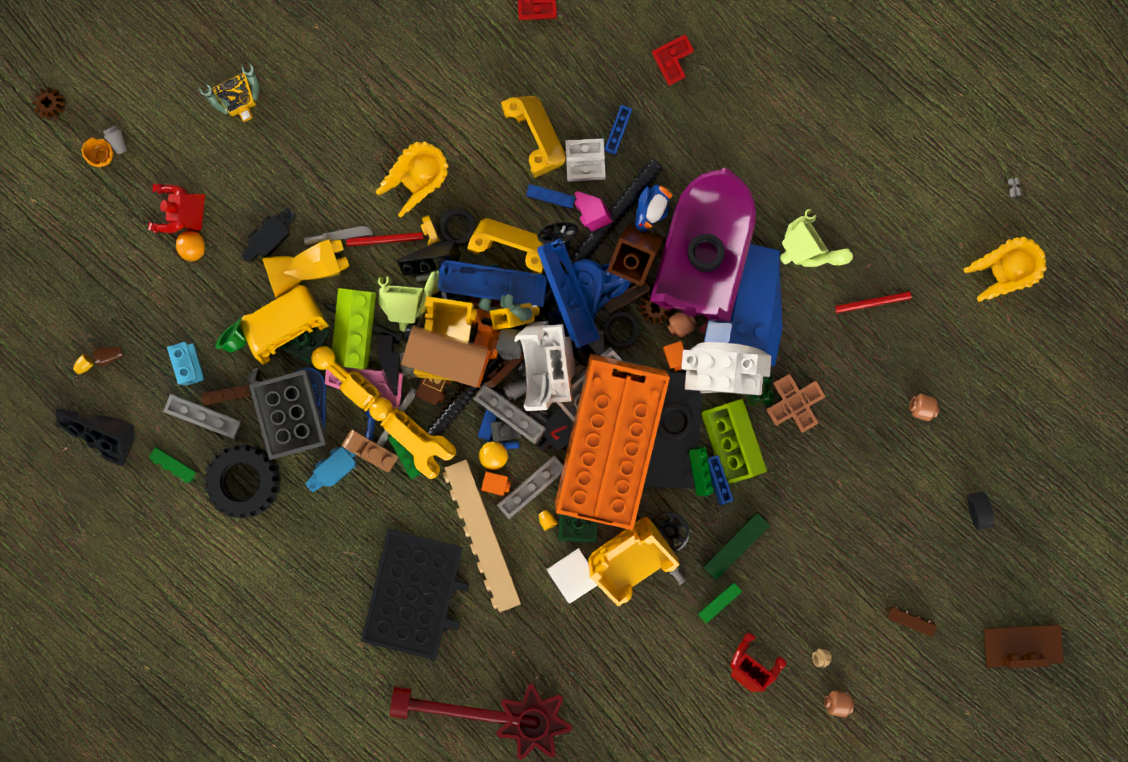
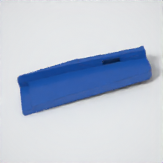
(491, 282)
(568, 293)

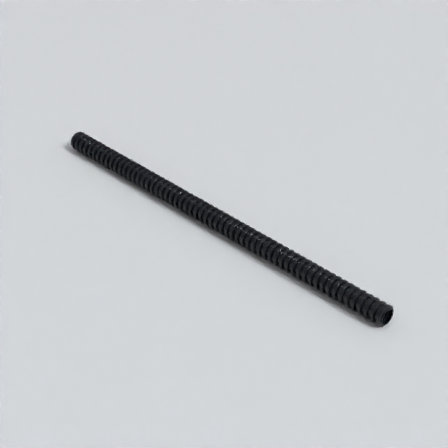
(583, 252)

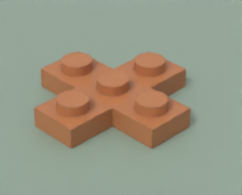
(795, 403)

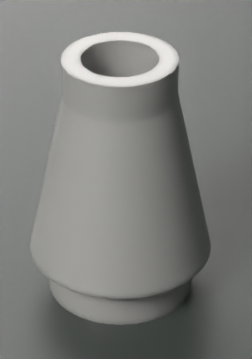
(115, 139)
(514, 390)

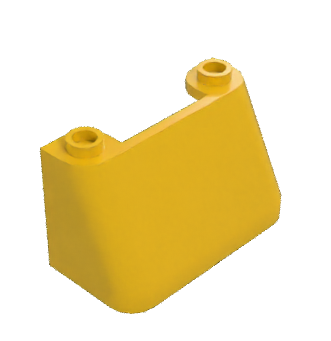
(550, 151)
(491, 230)
(448, 318)
(281, 322)
(630, 559)

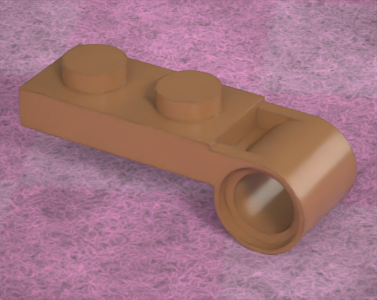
(369, 450)

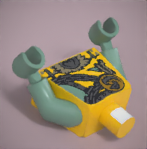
(235, 94)
(511, 314)

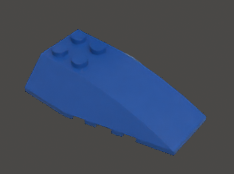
(757, 307)

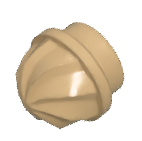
(821, 658)

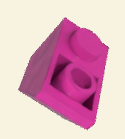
(593, 210)

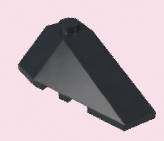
(105, 433)

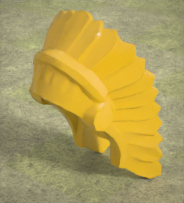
(420, 170)
(1014, 266)

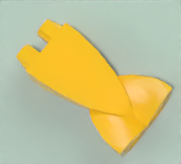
(311, 264)

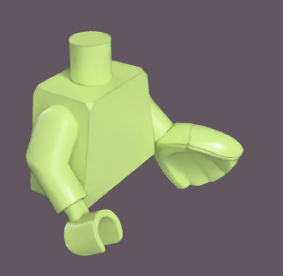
(807, 248)
(406, 303)

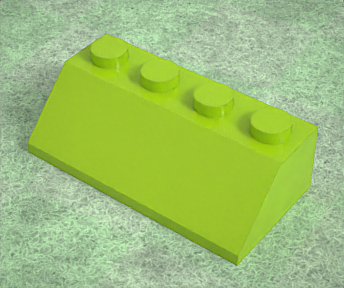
(353, 327)
(734, 441)

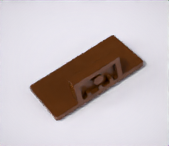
(1023, 646)

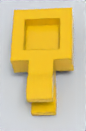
(428, 229)

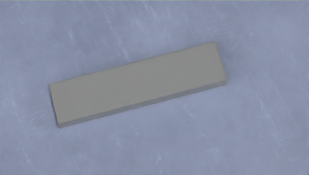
(509, 413)
(202, 416)
(531, 487)

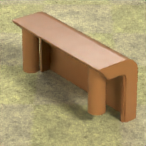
(444, 356)

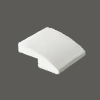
(585, 160)
(572, 576)

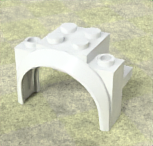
(547, 364)
(725, 368)

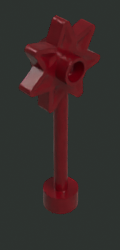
(528, 721)

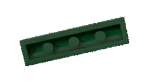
(736, 546)

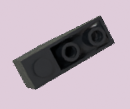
(429, 258)

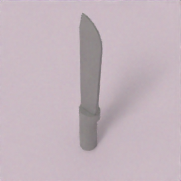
(355, 232)

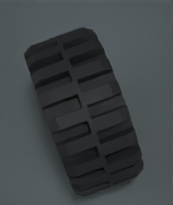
(217, 488)

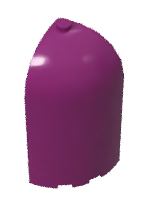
(713, 205)

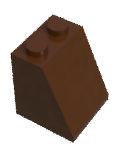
(635, 255)

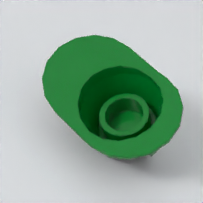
(232, 338)

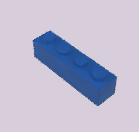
(618, 130)
(550, 196)
(485, 430)
(719, 480)

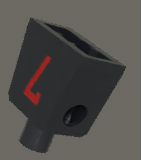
(557, 432)

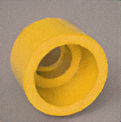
(83, 364)
(547, 520)

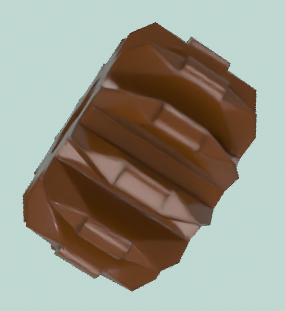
(41, 107)
(651, 315)

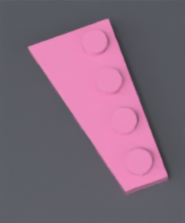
(375, 378)

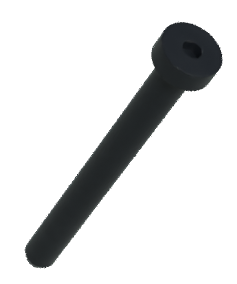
(376, 327)

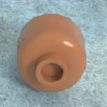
(681, 324)
(924, 407)
(839, 704)

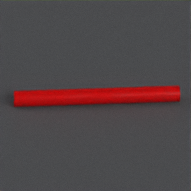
(384, 239)
(873, 302)

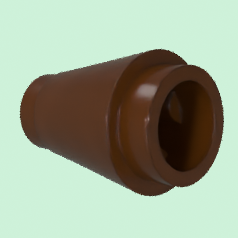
(107, 355)

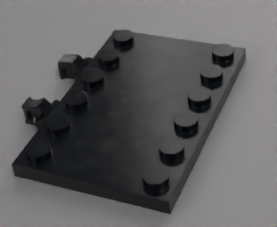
(670, 458)
(413, 594)

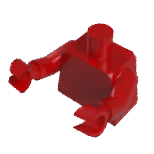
(181, 209)
(751, 673)

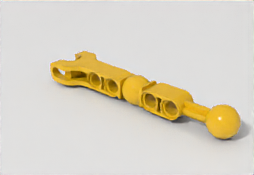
(395, 421)

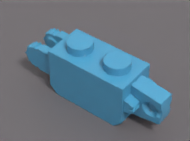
(333, 469)

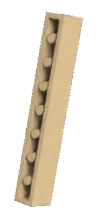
(483, 536)

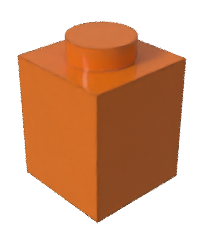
(673, 355)
(496, 483)

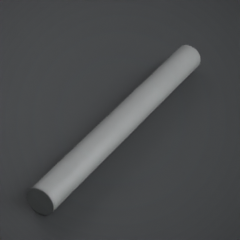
(403, 407)

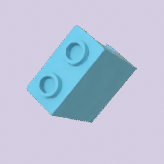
(185, 363)

